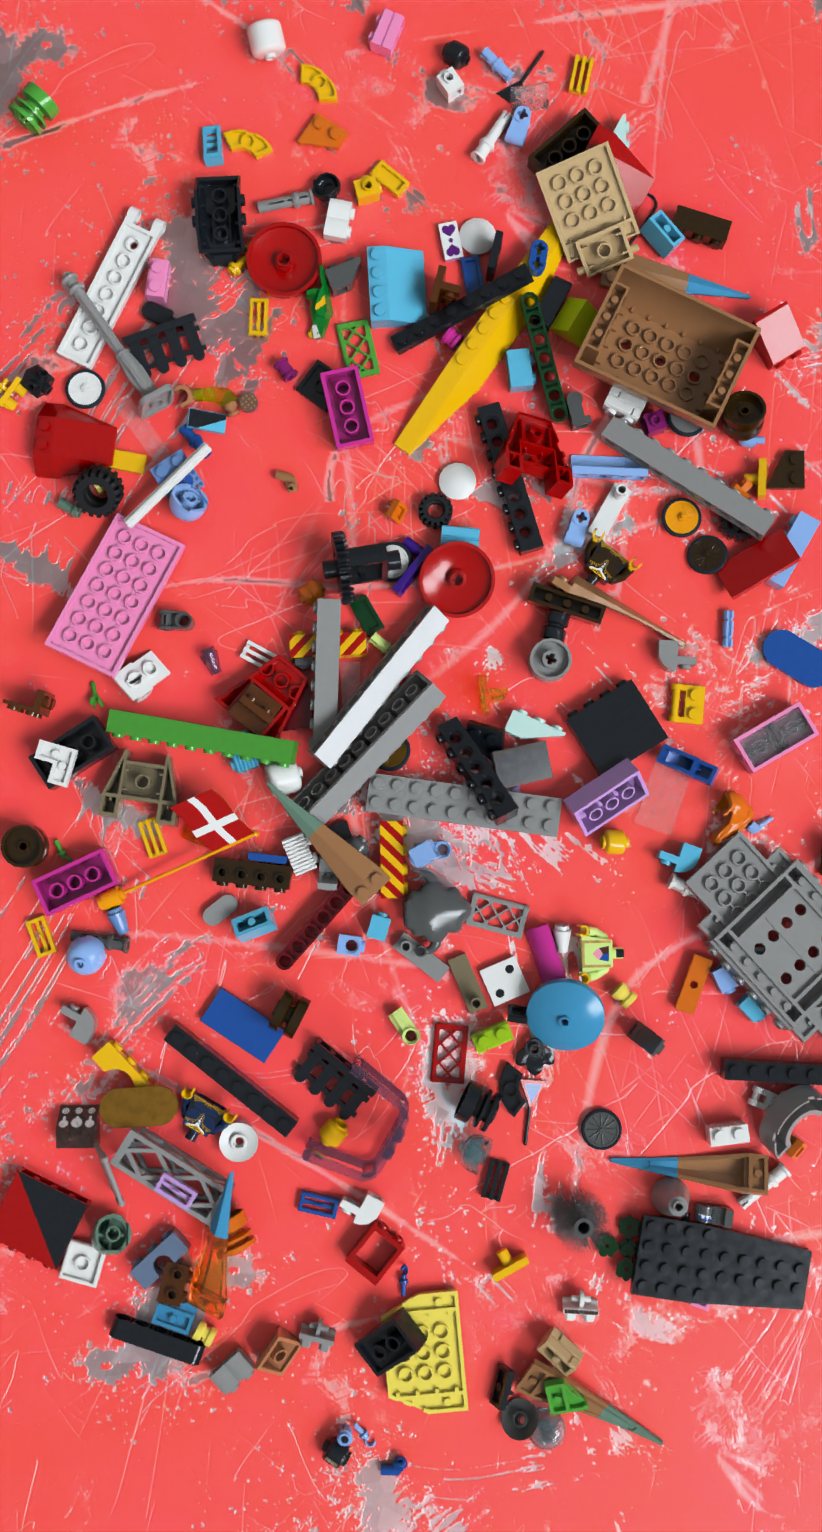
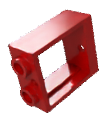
(364, 1268)

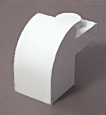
(364, 1212)

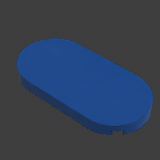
(794, 657)

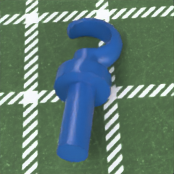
(403, 1280)

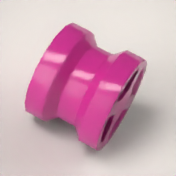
(452, 338)

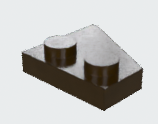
(789, 472)

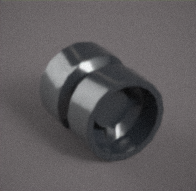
(555, 625)

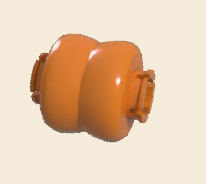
(310, 592)

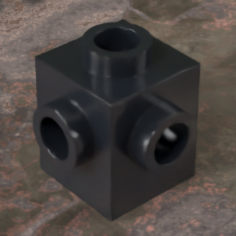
(37, 381)

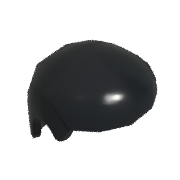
(326, 187)

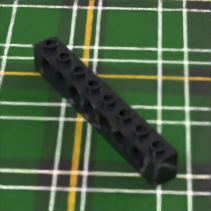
(533, 542)

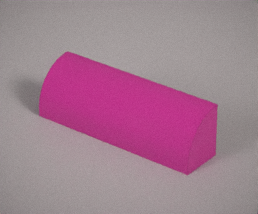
(545, 953)

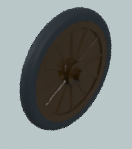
(707, 554)

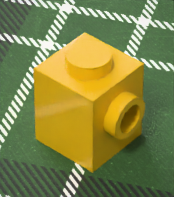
(367, 190)

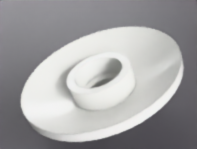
(233, 1150)

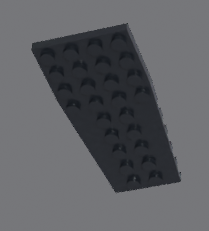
(717, 1266)

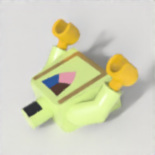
(596, 953)

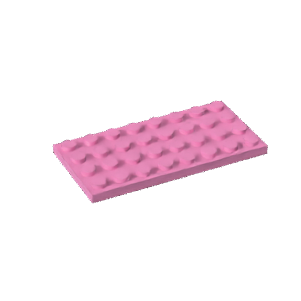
(115, 596)

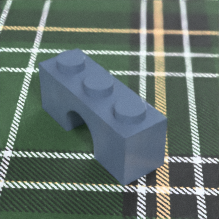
(172, 1245)

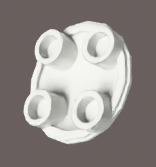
(477, 236)
(457, 481)

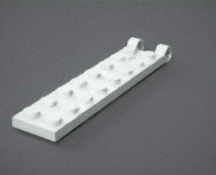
(111, 288)

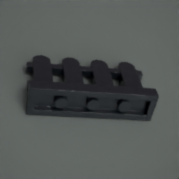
(172, 338)
(336, 1063)

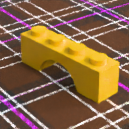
(113, 1057)

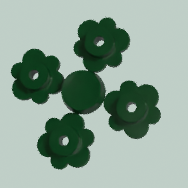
(627, 1246)

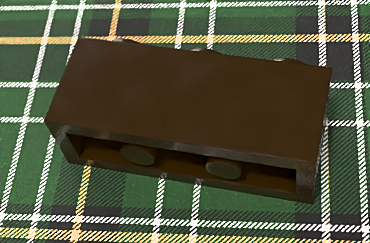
(702, 227)

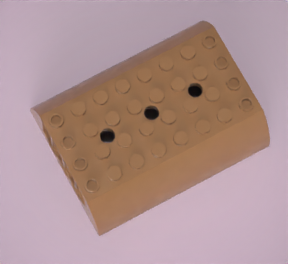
(672, 327)

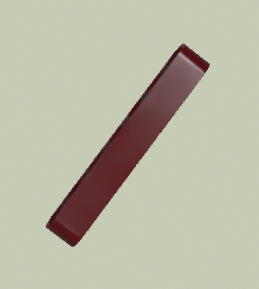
(317, 924)

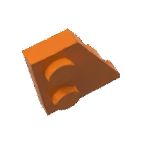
(323, 134)

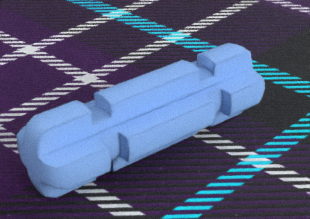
(727, 628)

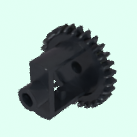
(358, 565)

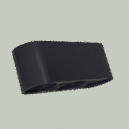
(553, 301)

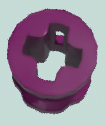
(285, 369)

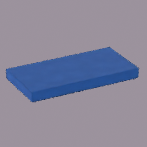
(241, 1025)

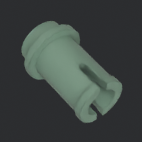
(69, 508)

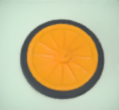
(681, 517)

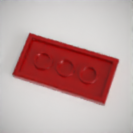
(758, 564)

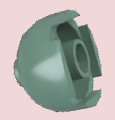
(110, 1234)

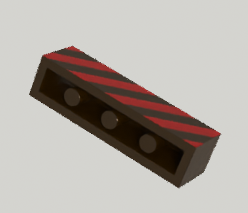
(560, 601)

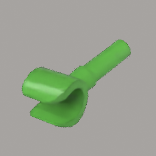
(95, 698)

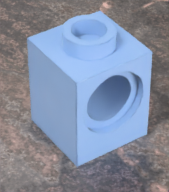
(423, 854)
(342, 949)

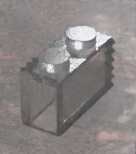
(532, 96)

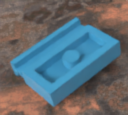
(175, 1318)

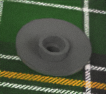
(511, 1419)

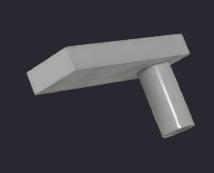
(429, 963)

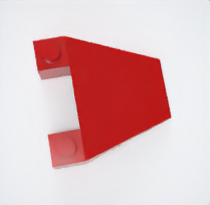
(534, 450)

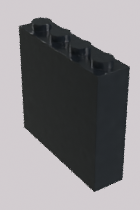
(615, 727)

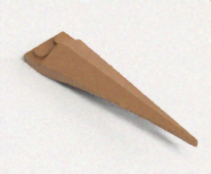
(583, 589)

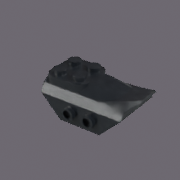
(219, 218)

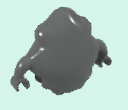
(434, 911)

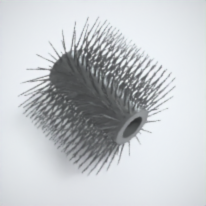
(582, 1221)

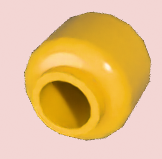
(614, 841)
(333, 1132)

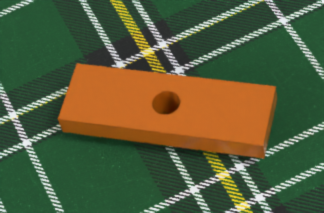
(688, 995)

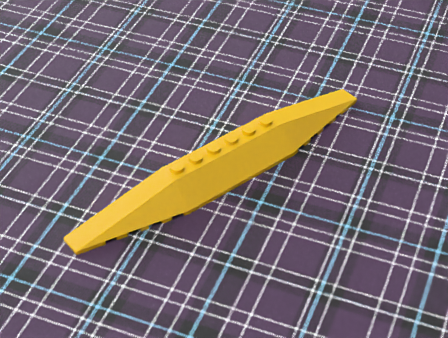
(479, 352)

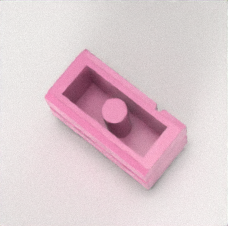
(387, 33)
(158, 281)

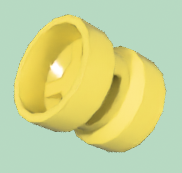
(623, 995)
(205, 1333)

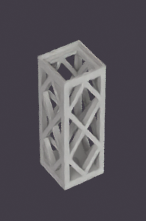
(175, 1156)

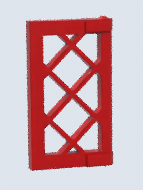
(463, 1044)

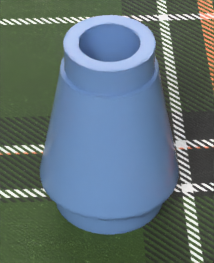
(118, 919)

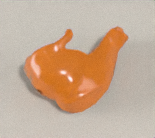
(736, 814)

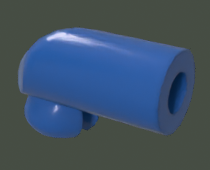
(395, 1468)

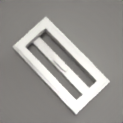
(246, 649)

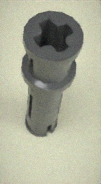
(110, 941)

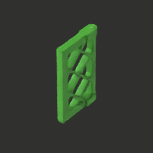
(368, 338)

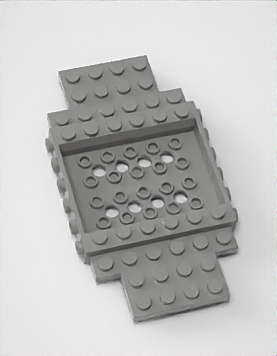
(747, 901)

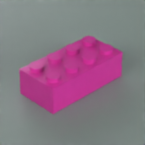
(347, 408)
(76, 882)

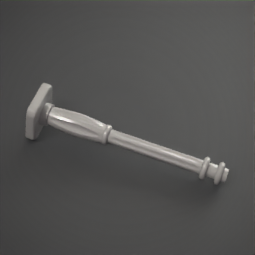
(153, 398)

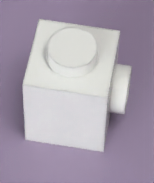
(449, 84)

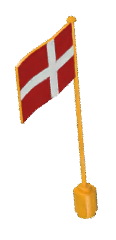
(211, 823)

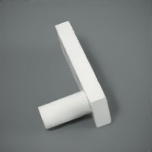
(610, 510)

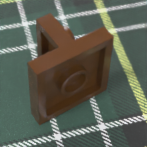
(443, 291)
(254, 709)

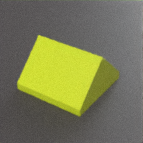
(574, 320)

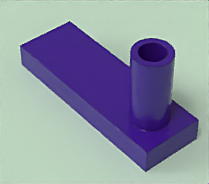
(413, 570)

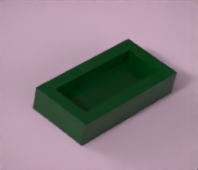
(367, 615)

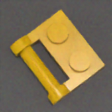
(693, 704)

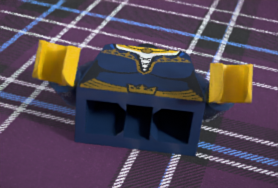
(203, 1114)

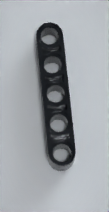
(157, 1339)

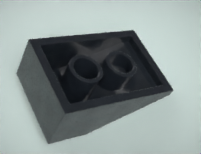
(391, 1342)

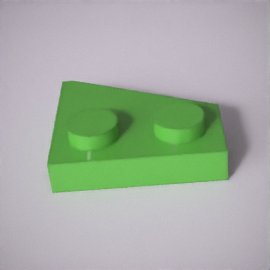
(563, 1397)

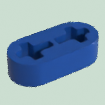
(541, 259)

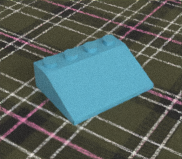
(396, 286)

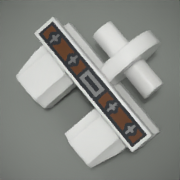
(580, 1305)

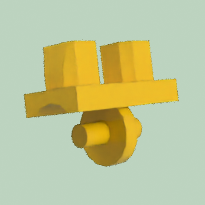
(7, 402)

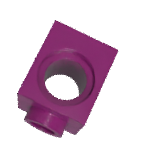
(653, 423)

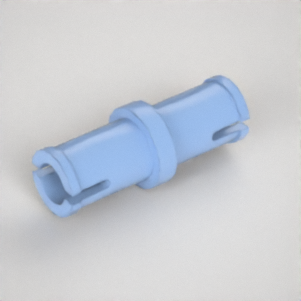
(497, 64)

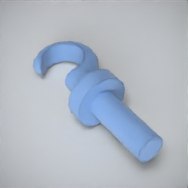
(363, 1435)

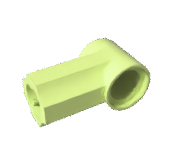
(403, 1024)

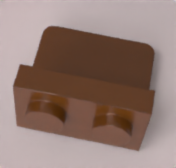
(42, 705)

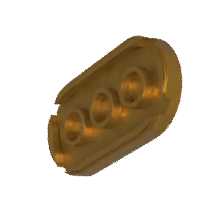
(138, 1106)

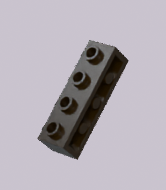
(252, 873)

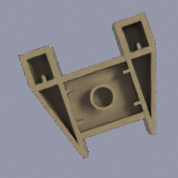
(142, 784)

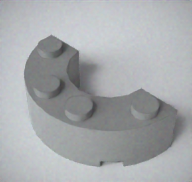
(784, 1115)

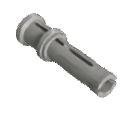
(294, 200)

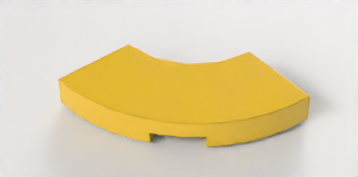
(319, 82)
(247, 141)

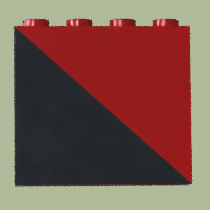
(40, 1218)

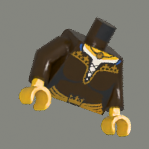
(605, 563)

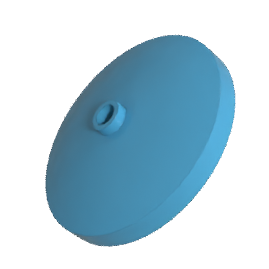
(565, 1014)

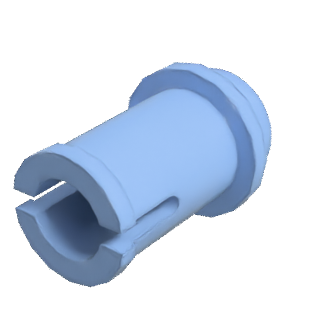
(345, 1435)

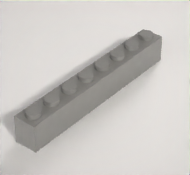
(326, 664)

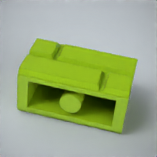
(492, 1036)

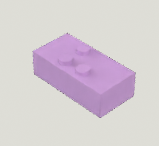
(606, 797)

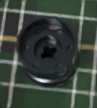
(477, 1106)

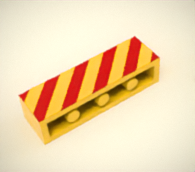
(351, 644)
(392, 858)

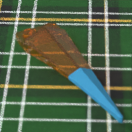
(210, 1276)

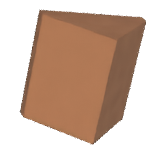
(278, 1352)

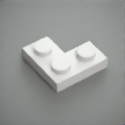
(62, 759)

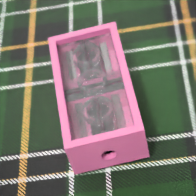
(774, 737)

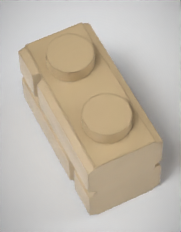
(560, 1351)

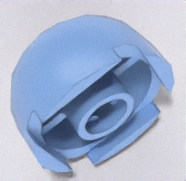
(187, 502)
(86, 955)

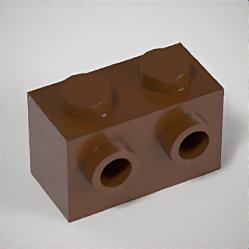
(174, 1284)

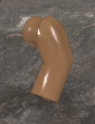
(289, 480)

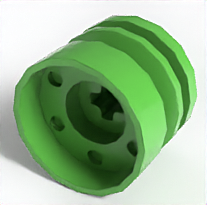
(34, 108)

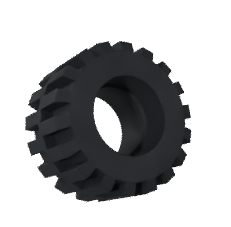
(91, 503)

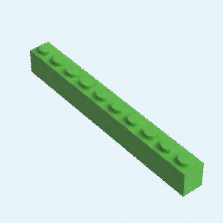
(203, 737)

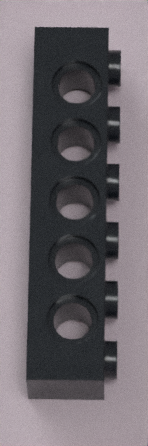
(455, 730)

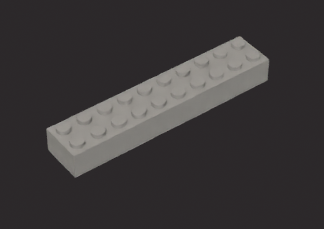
(380, 738)
(458, 805)

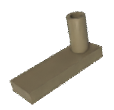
(467, 983)

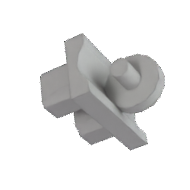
(317, 1333)

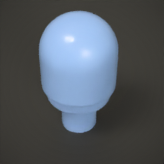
(752, 442)

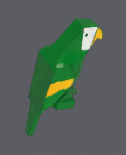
(320, 308)

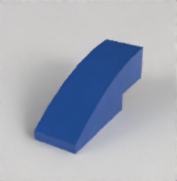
(688, 765)

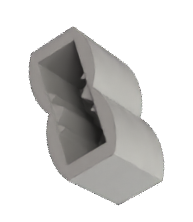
(232, 1371)

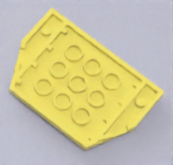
(435, 1374)

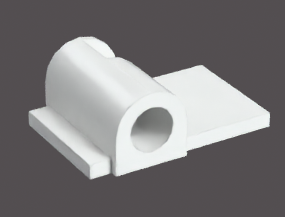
(141, 676)

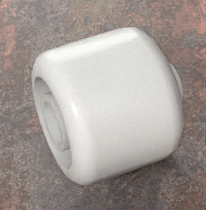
(266, 39)
(285, 779)

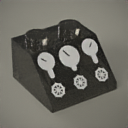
(78, 1126)

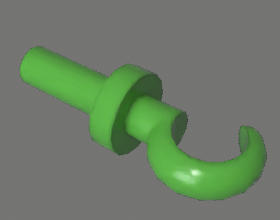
(61, 852)

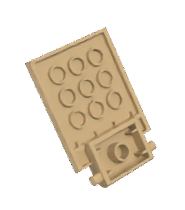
(590, 210)

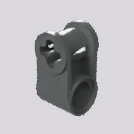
(171, 621)

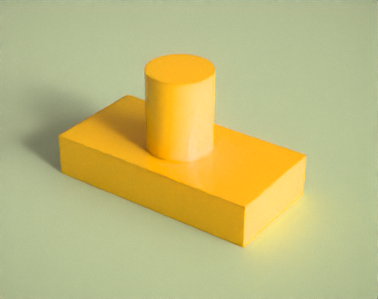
(760, 478)
(509, 1264)

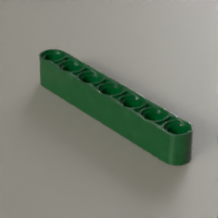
(545, 348)

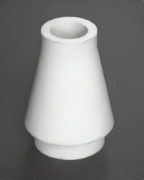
(562, 937)

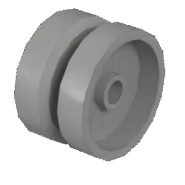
(552, 649)

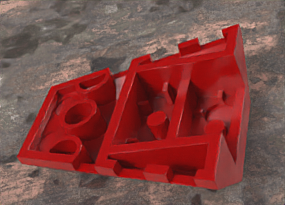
(279, 681)

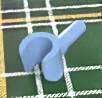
(754, 828)

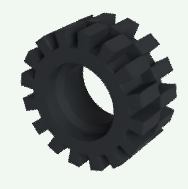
(435, 499)

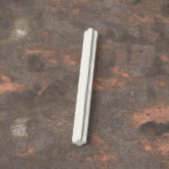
(167, 485)

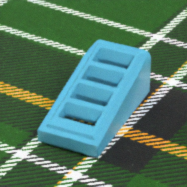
(212, 157)

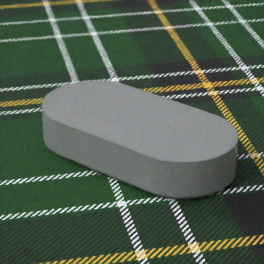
(220, 910)

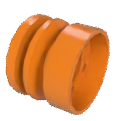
(238, 1238)

